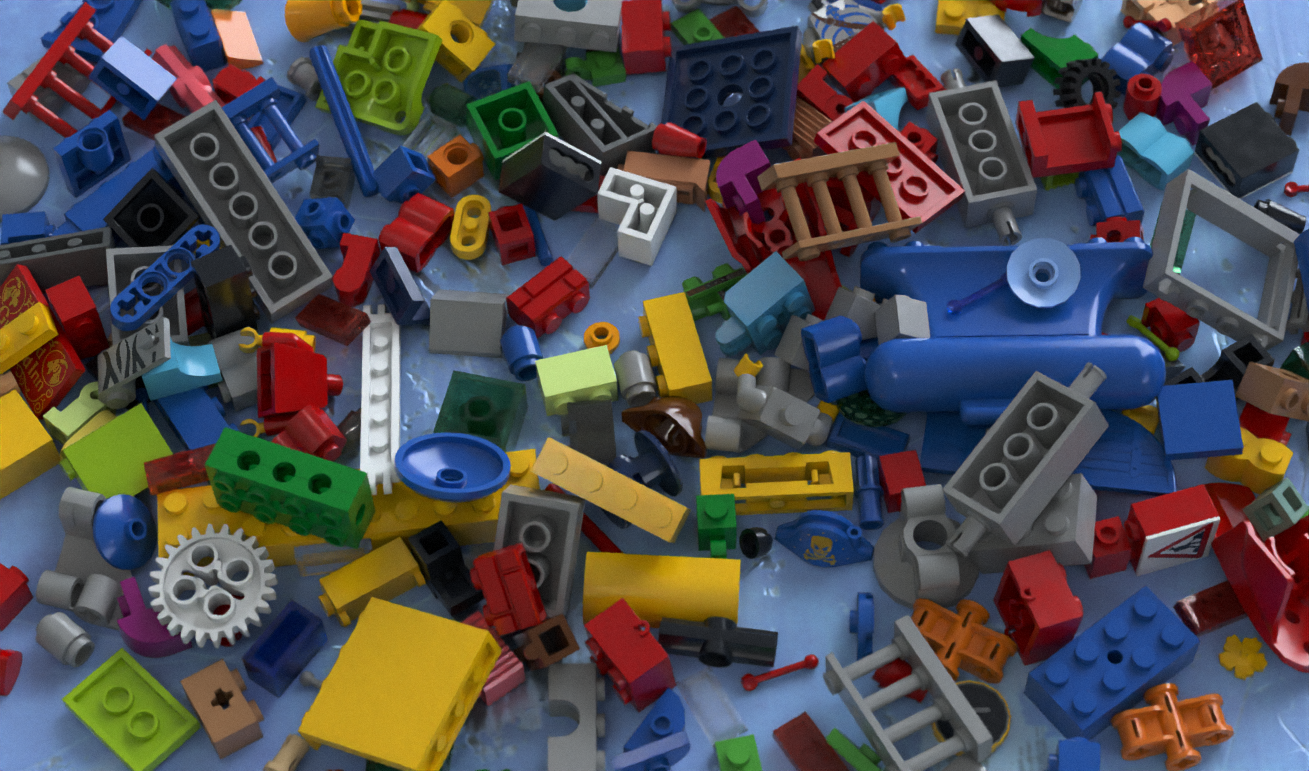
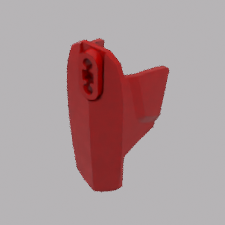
(756, 242)
(1267, 574)

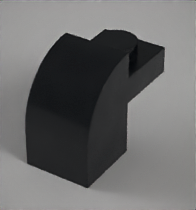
(444, 568)

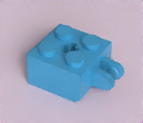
(763, 306)

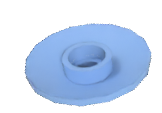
(1046, 257)

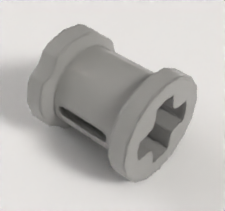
(304, 74)

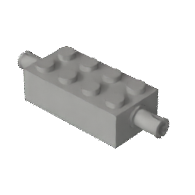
(982, 154)
(1025, 458)

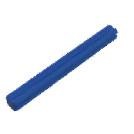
(344, 120)

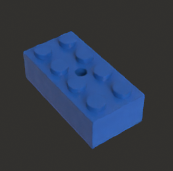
(1111, 665)

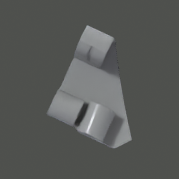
(82, 577)

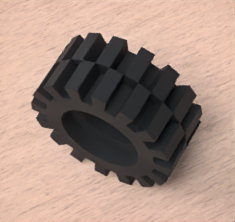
(1072, 78)

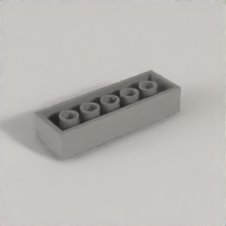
(244, 208)

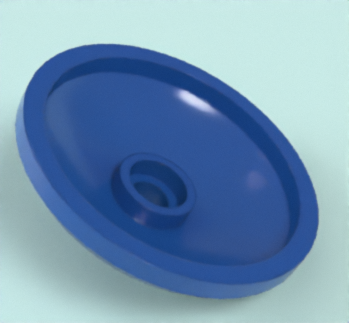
(452, 466)

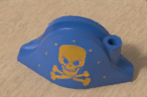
(825, 539)

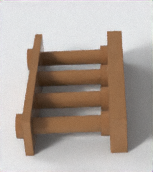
(846, 167)

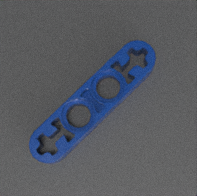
(161, 274)

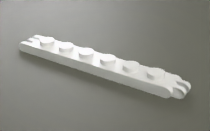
(380, 399)

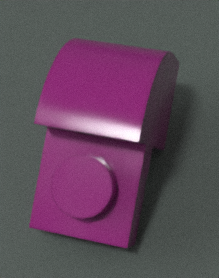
(1181, 100)
(739, 180)
(141, 627)

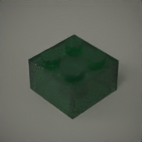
(484, 409)

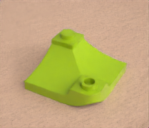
(385, 74)

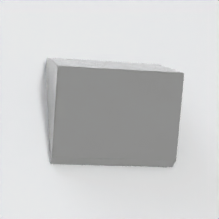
(467, 323)

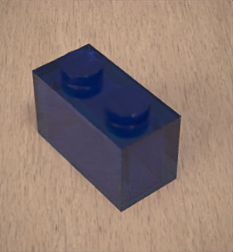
(285, 648)

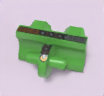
(708, 297)

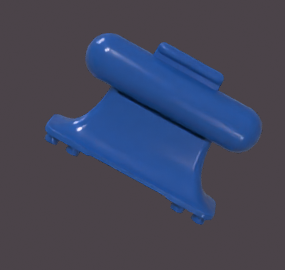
(998, 342)

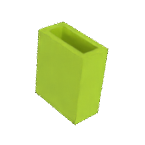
(114, 454)

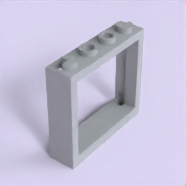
(1243, 223)

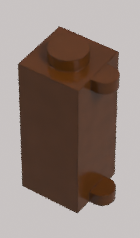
(545, 643)

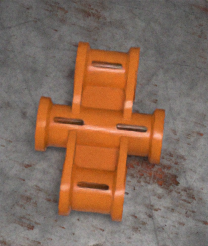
(963, 640)
(1172, 727)

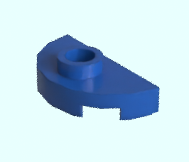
(862, 623)
(663, 720)
(655, 755)

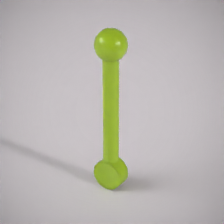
(1171, 353)

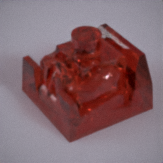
(1220, 40)

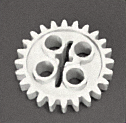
(196, 615)

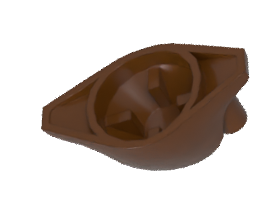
(673, 422)

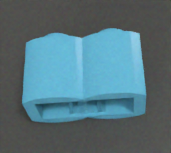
(1153, 150)

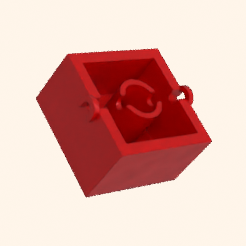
(1038, 606)
(629, 655)

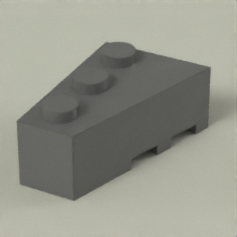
(594, 123)

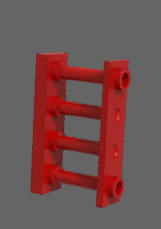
(45, 76)

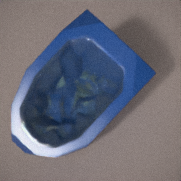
(488, 81)

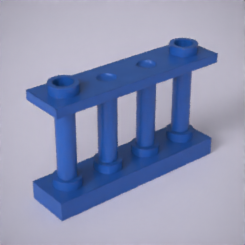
(264, 100)

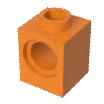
(456, 165)

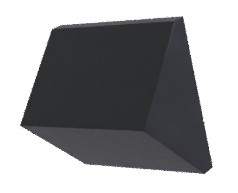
(152, 213)

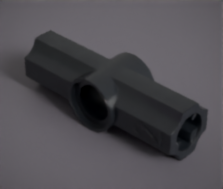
(718, 642)

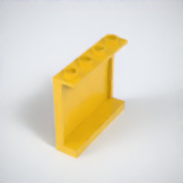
(401, 687)

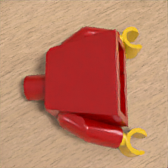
(287, 379)

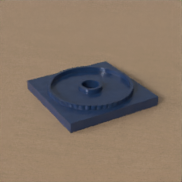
(754, 64)

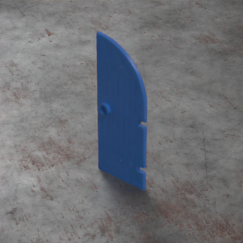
(1121, 460)

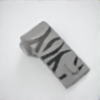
(130, 359)

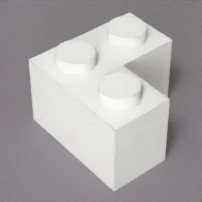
(641, 209)

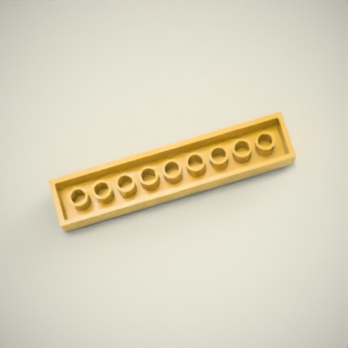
(396, 516)

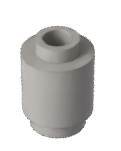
(635, 378)
(64, 639)

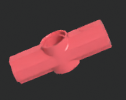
(192, 86)

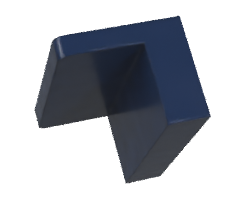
(399, 289)

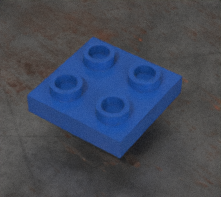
(92, 153)

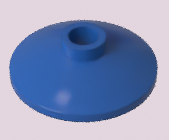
(114, 535)

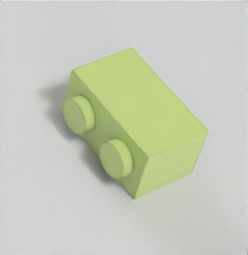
(576, 378)

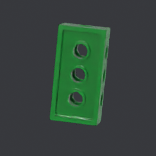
(290, 488)

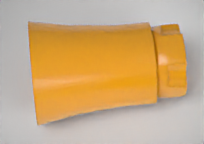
(315, 17)

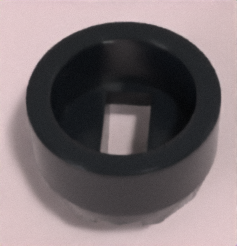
(755, 542)

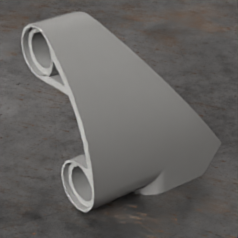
(723, 428)

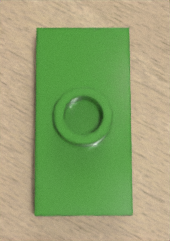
(694, 28)
(860, 758)

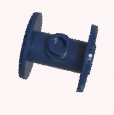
(648, 468)

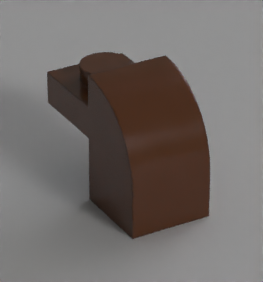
(1291, 95)

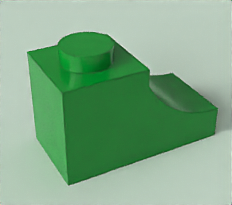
(1054, 53)

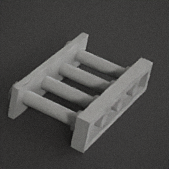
(928, 674)

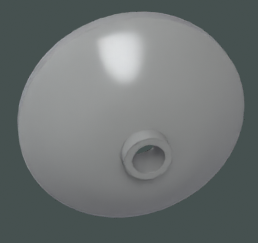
(22, 175)

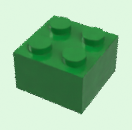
(507, 123)

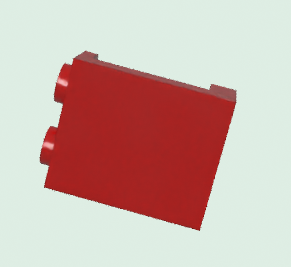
(1068, 138)

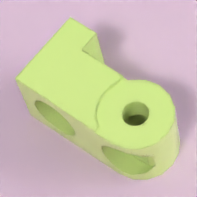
(77, 414)

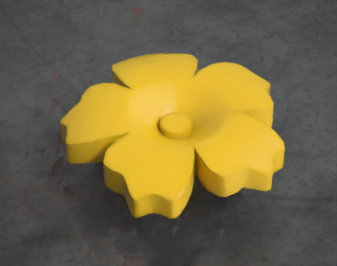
(1242, 656)

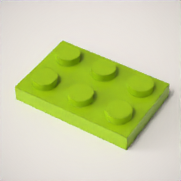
(131, 713)

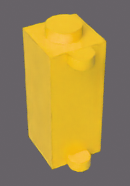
(378, 574)

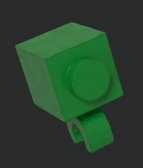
(716, 524)

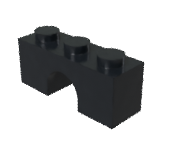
(1230, 365)

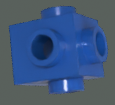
(324, 221)

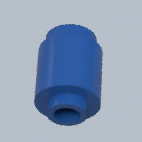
(521, 352)

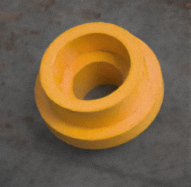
(602, 329)

